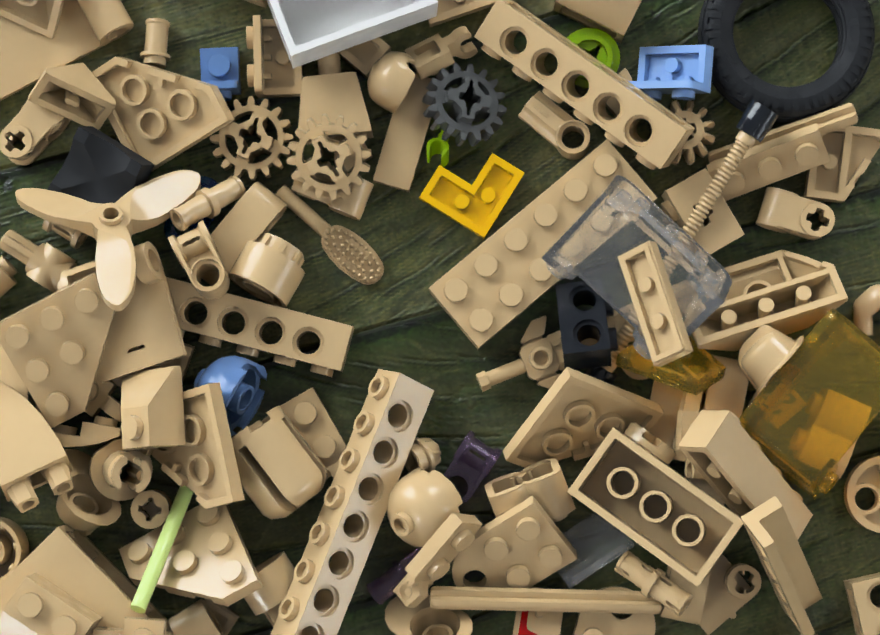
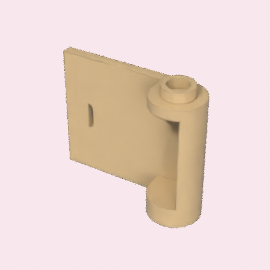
(145, 321)

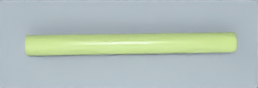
(161, 550)

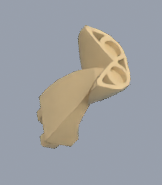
(28, 445)

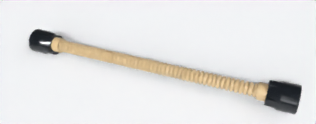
(753, 126)

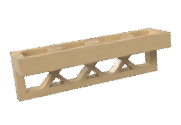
(783, 561)

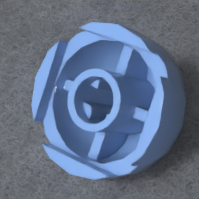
(239, 387)

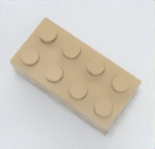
(656, 506)

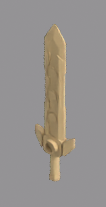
(539, 356)

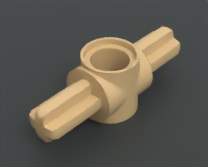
(42, 262)

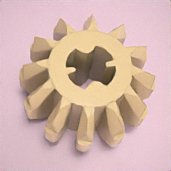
(698, 137)

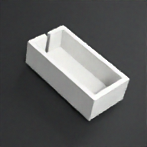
(328, 26)

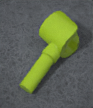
(438, 146)

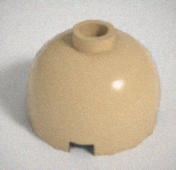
(421, 505)

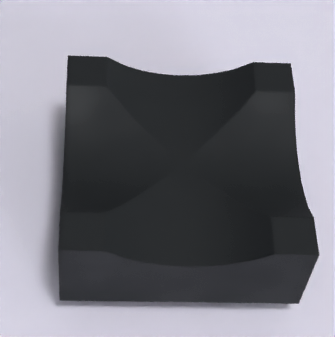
(100, 168)

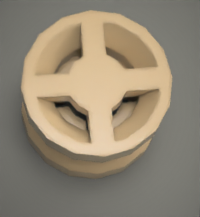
(157, 508)

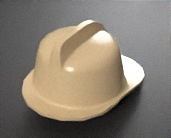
(765, 354)
(84, 506)
(425, 620)

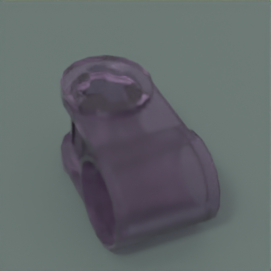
(470, 466)

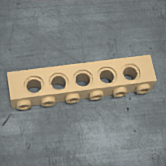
(668, 129)
(333, 336)

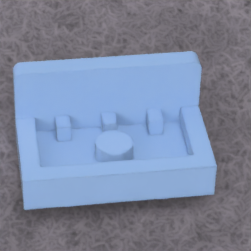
(675, 71)

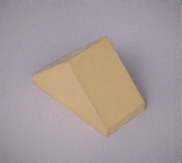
(73, 94)

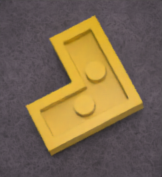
(475, 204)

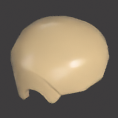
(390, 80)

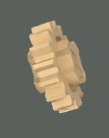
(268, 145)
(313, 165)

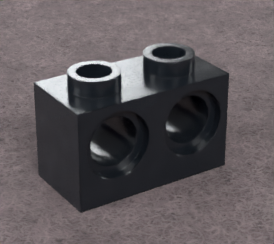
(581, 325)

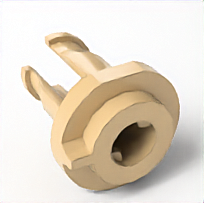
(106, 470)

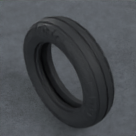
(740, 86)

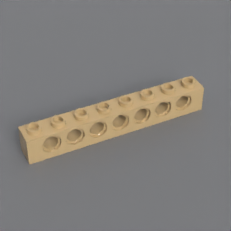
(359, 507)

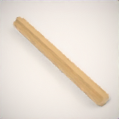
(542, 600)

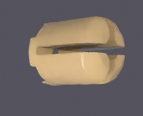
(277, 465)

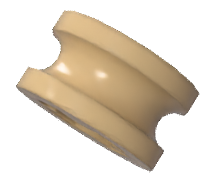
(754, 579)

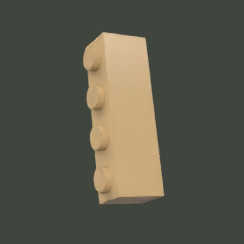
(739, 468)

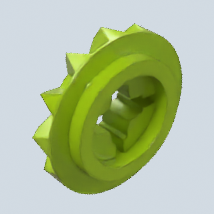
(591, 39)

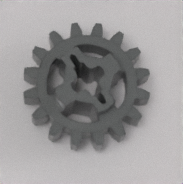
(451, 111)

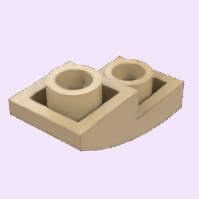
(92, 433)

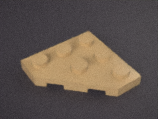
(160, 110)
(59, 347)
(577, 418)
(208, 458)
(203, 561)

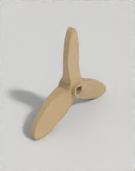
(115, 224)

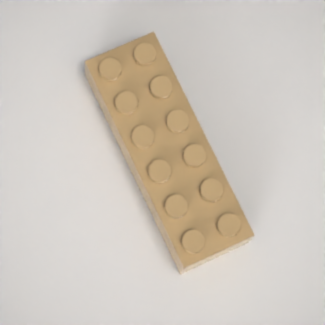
(508, 267)

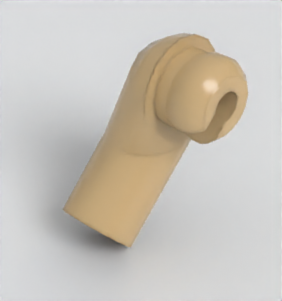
(865, 307)

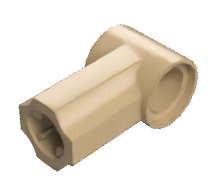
(553, 123)
(349, 206)

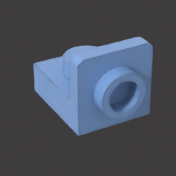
(222, 69)

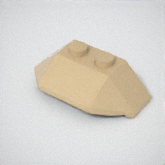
(775, 291)

